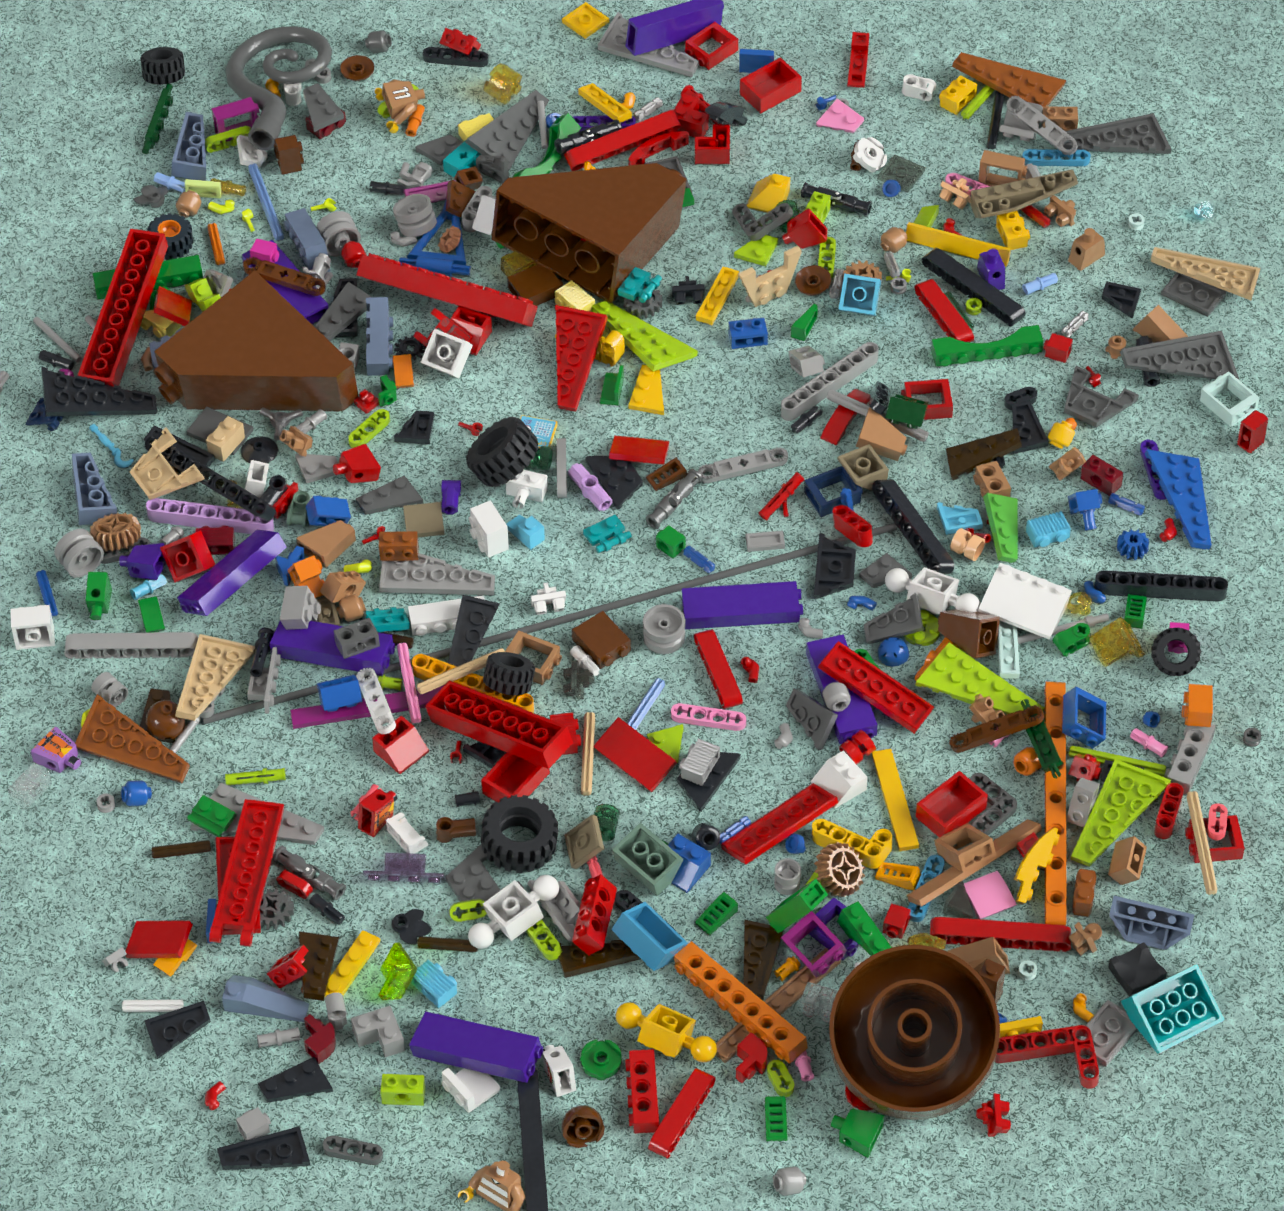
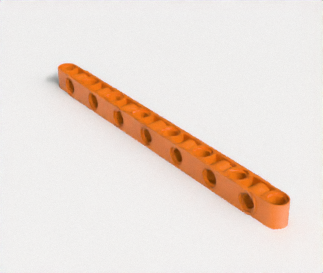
(1056, 812)

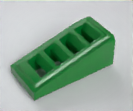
(804, 324)
(1135, 621)
(726, 905)
(776, 1105)

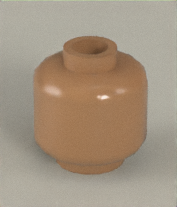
(188, 203)
(893, 239)
(351, 608)

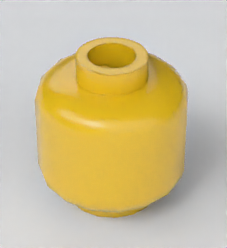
(1061, 434)

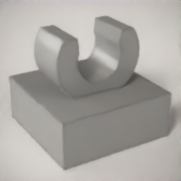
(114, 958)

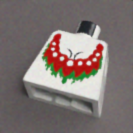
(555, 1061)

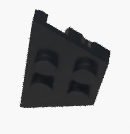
(616, 477)
(834, 567)
(702, 794)

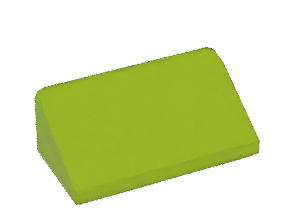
(927, 215)

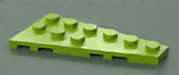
(646, 341)
(964, 678)
(1120, 802)

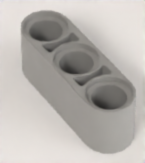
(470, 211)

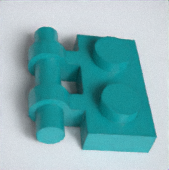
(634, 285)
(604, 530)
(389, 619)

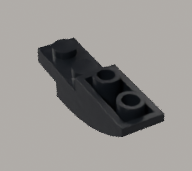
(725, 112)

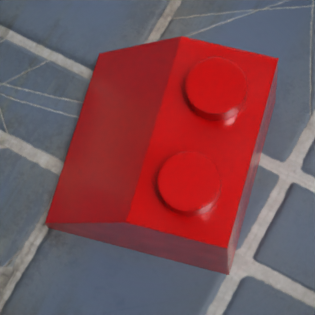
(187, 556)

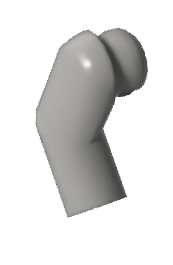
(785, 737)

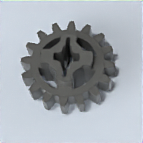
(646, 308)
(272, 908)

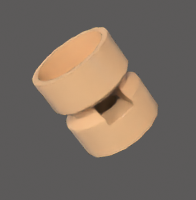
(969, 545)

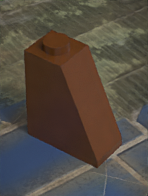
(993, 975)

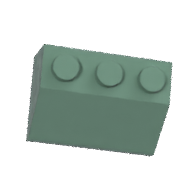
(647, 859)

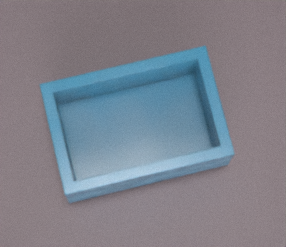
(648, 936)

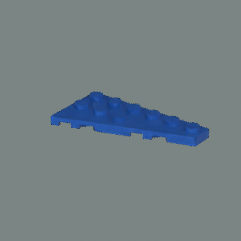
(1183, 488)

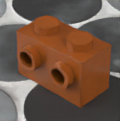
(398, 546)

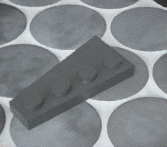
(343, 311)

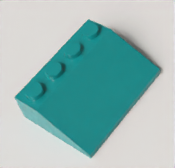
(1173, 1009)

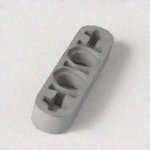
(561, 468)

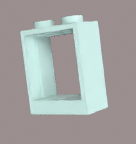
(1239, 411)

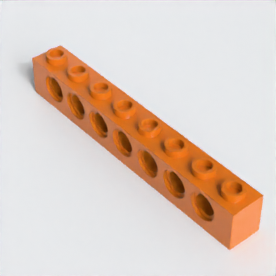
(750, 1004)

